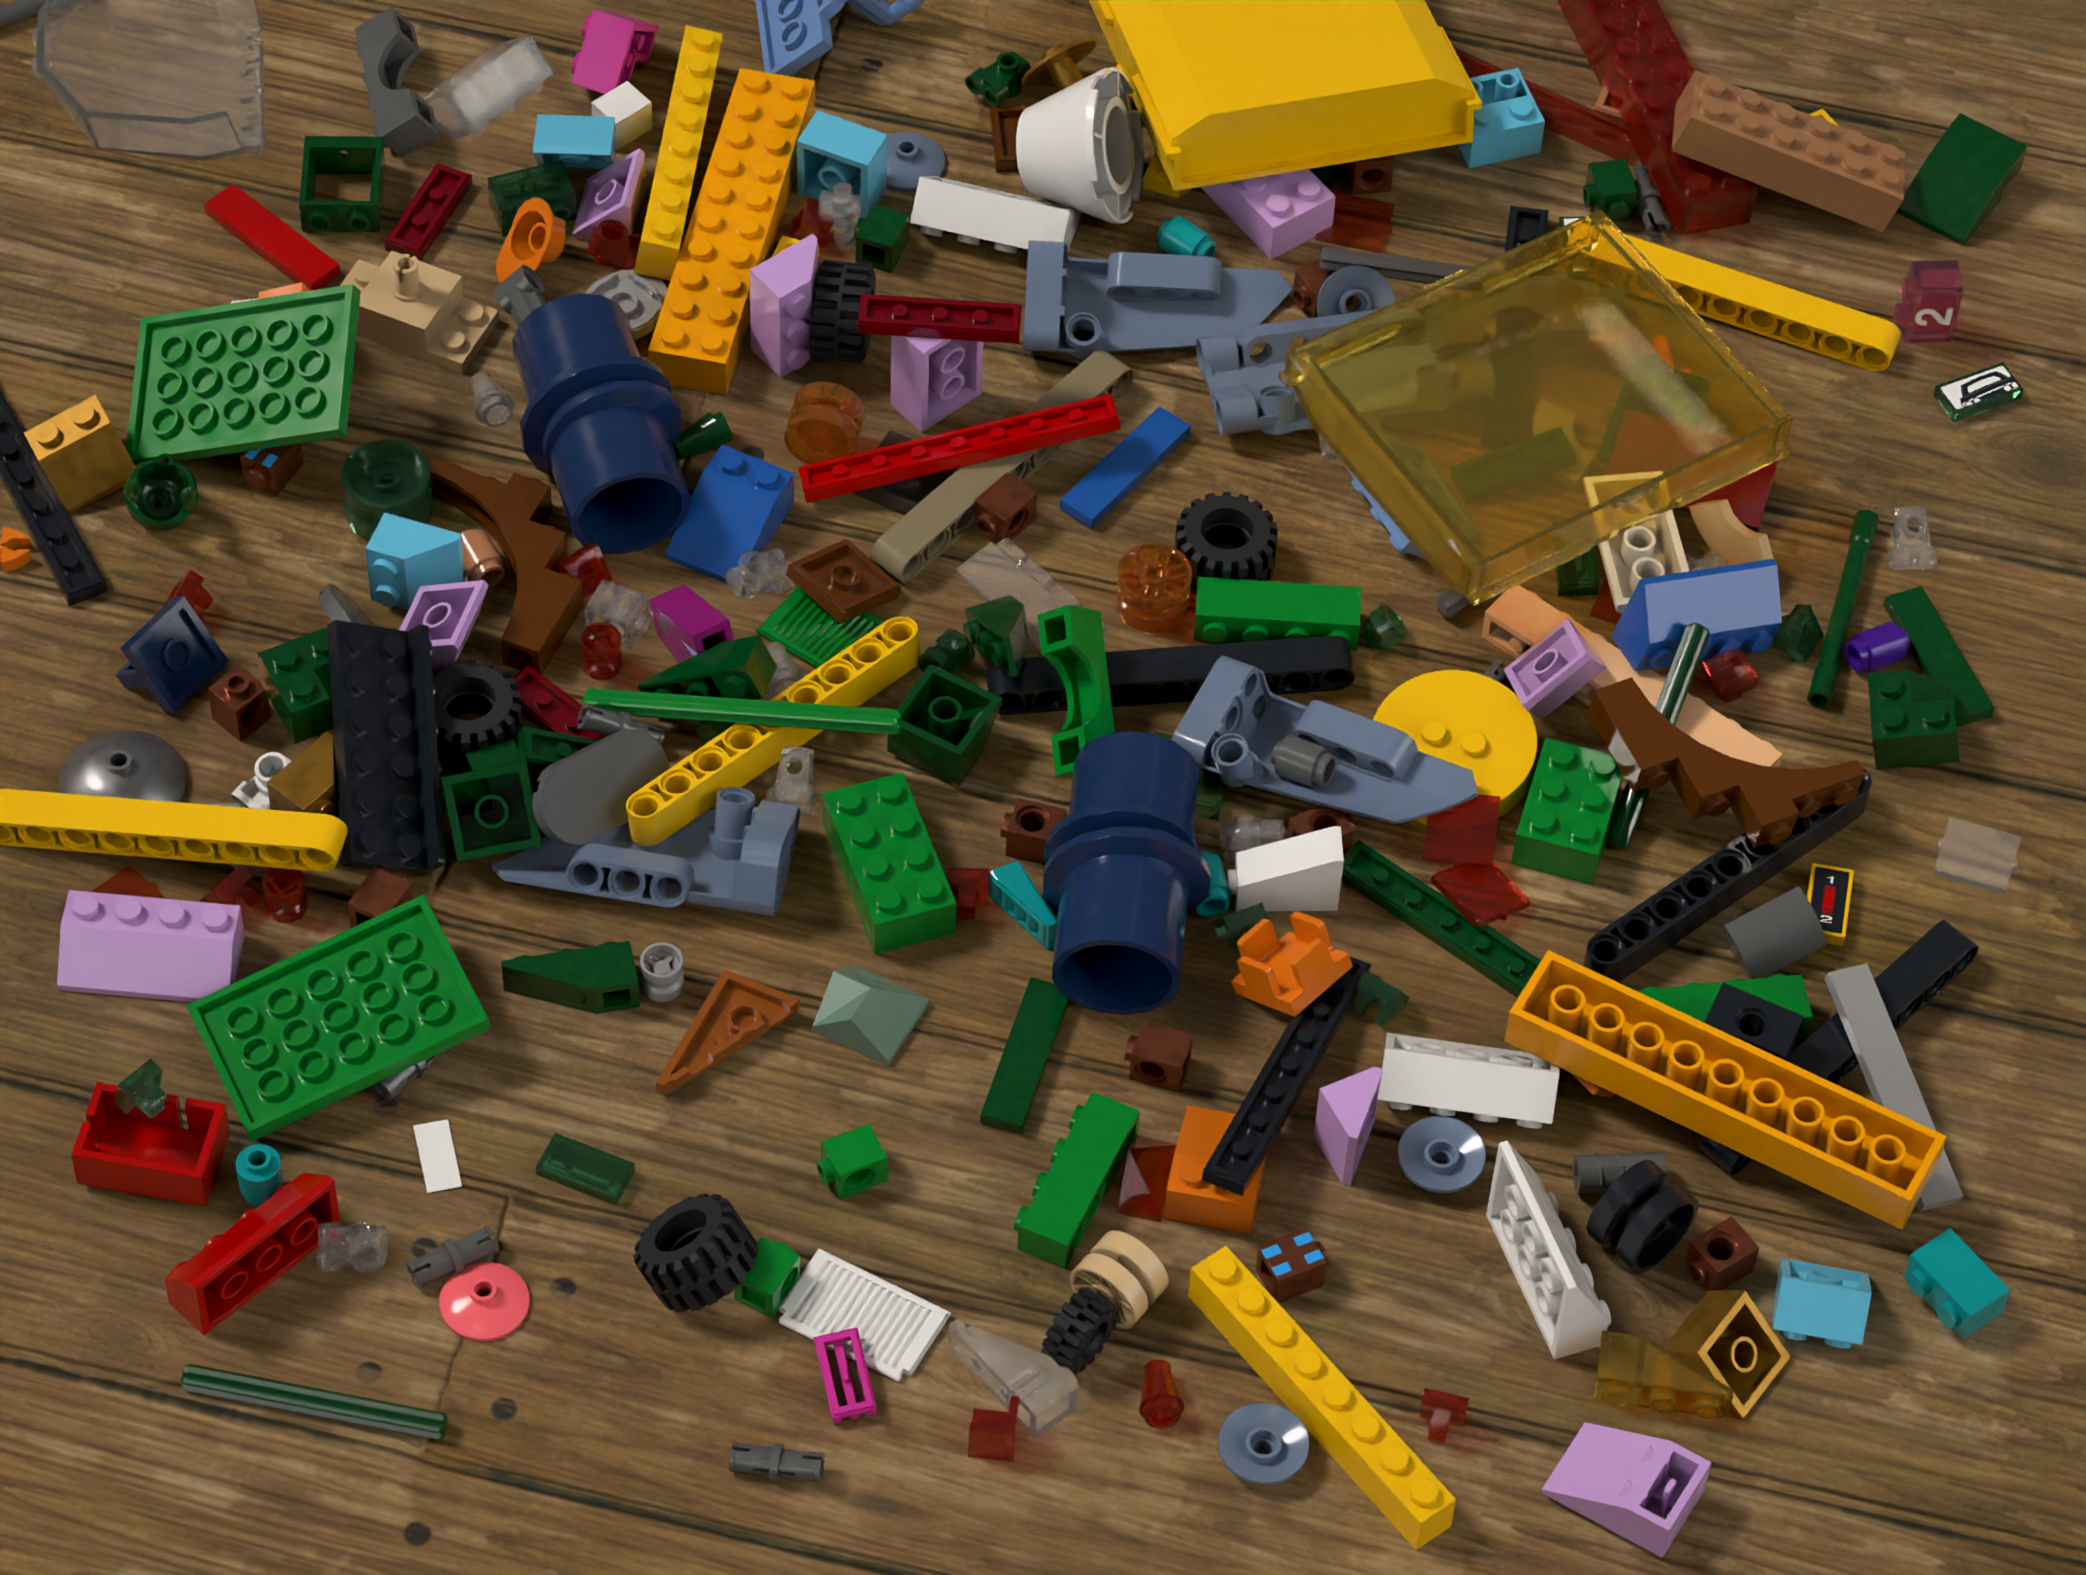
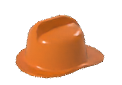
(533, 240)

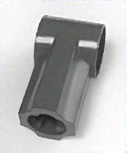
(520, 293)

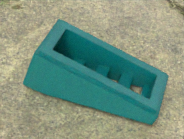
(1020, 899)

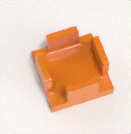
(1288, 970)

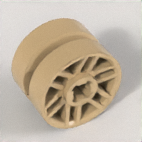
(1124, 1274)

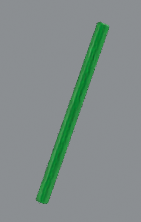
(747, 711)

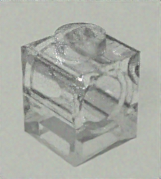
(622, 609)

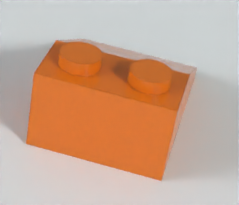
(1195, 1200)

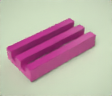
(852, 1408)

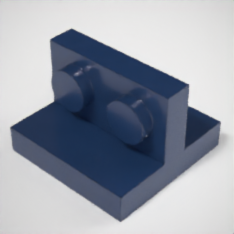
(171, 656)

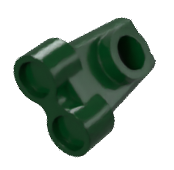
(1000, 79)

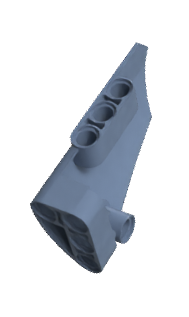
(1139, 300)
(1377, 769)
(719, 860)

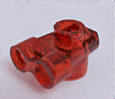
(613, 245)

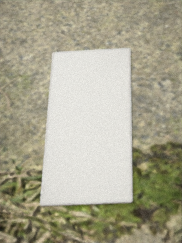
(437, 1156)

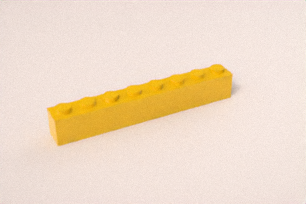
(678, 153)
(1321, 1398)

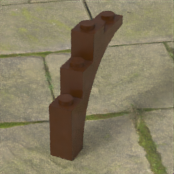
(515, 519)
(1708, 781)

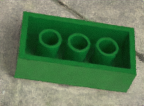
(889, 863)

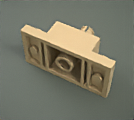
(420, 311)

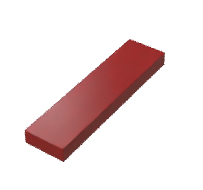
(271, 238)

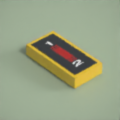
(1830, 898)

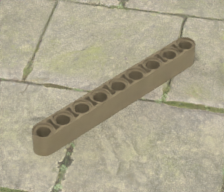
(950, 507)

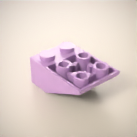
(1629, 1484)

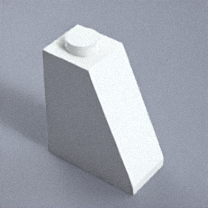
(1290, 873)

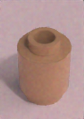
(481, 558)

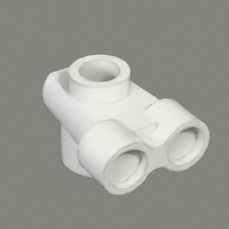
(255, 792)

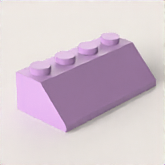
(148, 946)

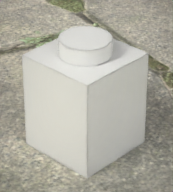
(630, 110)

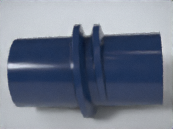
(600, 423)
(1125, 873)

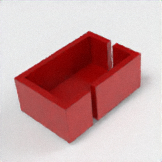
(151, 1154)

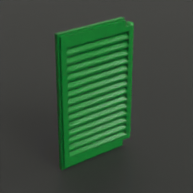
(811, 630)

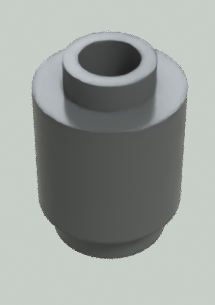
(1303, 761)

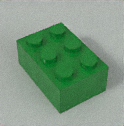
(1568, 811)

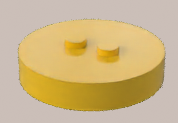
(1469, 724)

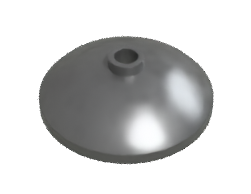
(149, 768)

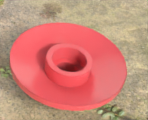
(487, 1316)

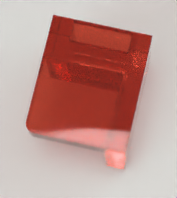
(994, 1433)

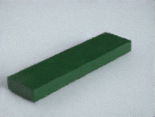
(1938, 653)
(1025, 1057)

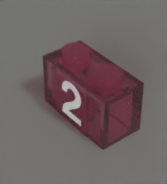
(1929, 301)

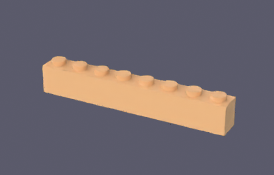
(1523, 618)

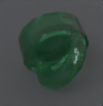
(1387, 625)

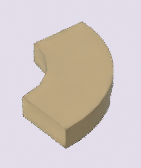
(1728, 535)

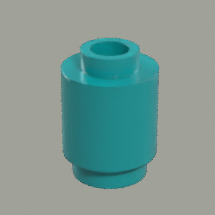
(1185, 238)
(1219, 890)
(258, 1173)

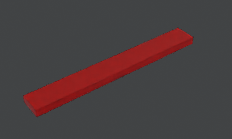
(959, 448)

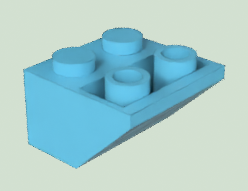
(1507, 123)

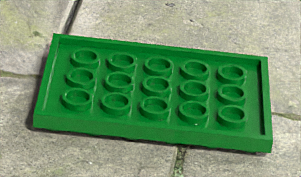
(244, 375)
(338, 1017)

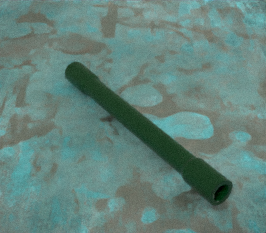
(1826, 673)

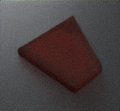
(1146, 1179)

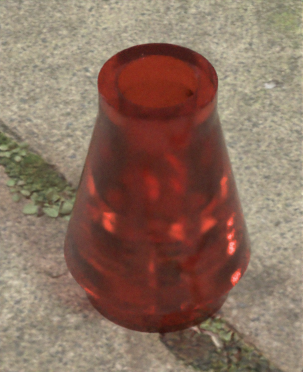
(1160, 1397)

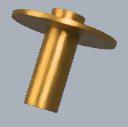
(1060, 64)

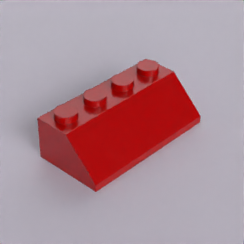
(252, 1251)

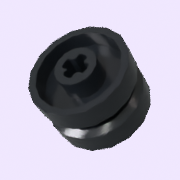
(1642, 1216)

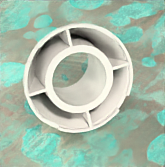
(1084, 147)

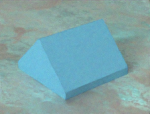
(575, 140)

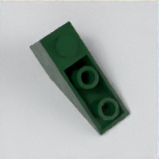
(999, 632)
(728, 670)
(583, 978)

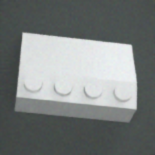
(1544, 1257)

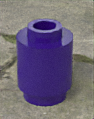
(1877, 647)

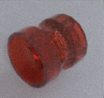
(601, 651)
(284, 894)

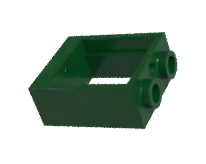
(324, 156)

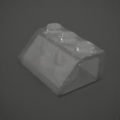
(489, 87)

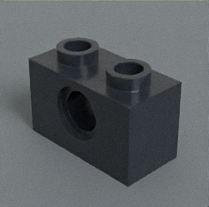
(1740, 1011)

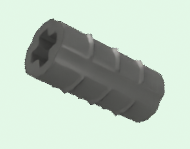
(1599, 1171)

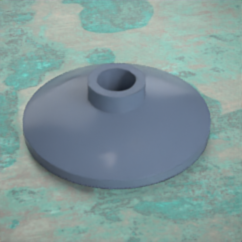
(911, 157)
(1356, 280)
(1442, 1140)
(1267, 1428)

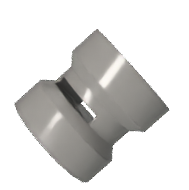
(662, 972)

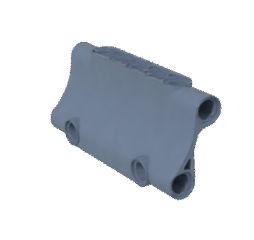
(1247, 386)

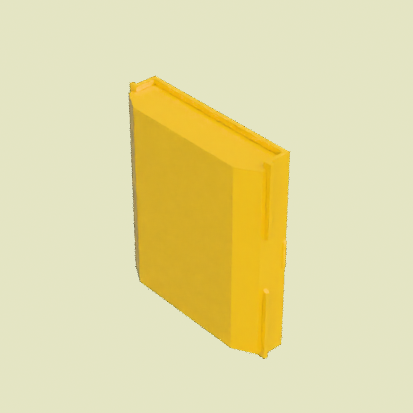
(1287, 83)

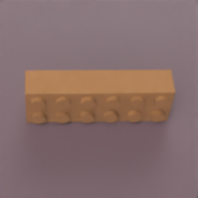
(1789, 151)

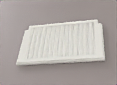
(891, 1322)

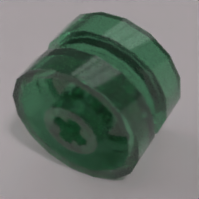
(387, 479)

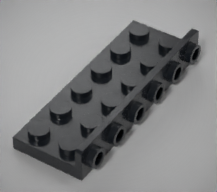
(386, 747)

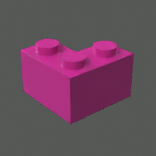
(611, 49)

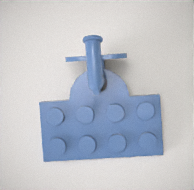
(800, 31)

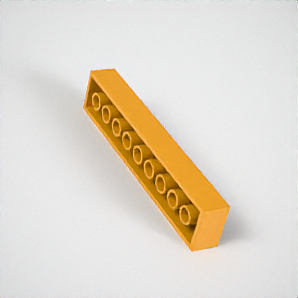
(731, 230)
(1725, 1089)

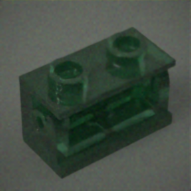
(544, 181)

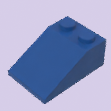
(731, 512)

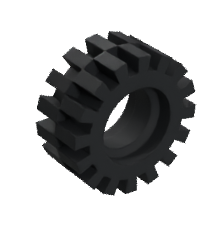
(1080, 1330)

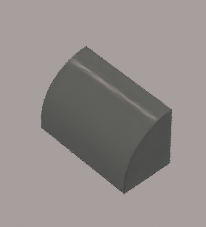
(1775, 934)

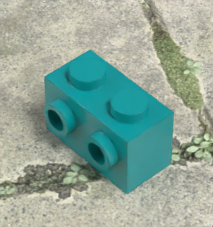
(1956, 1284)

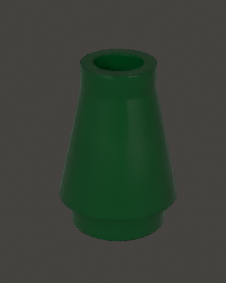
(703, 436)

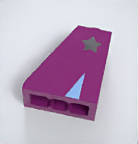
(688, 623)

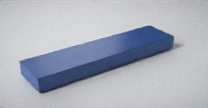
(1125, 467)

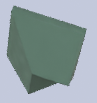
(868, 1013)

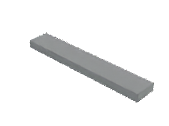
(1887, 1066)

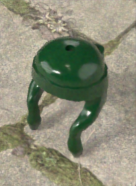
(164, 486)

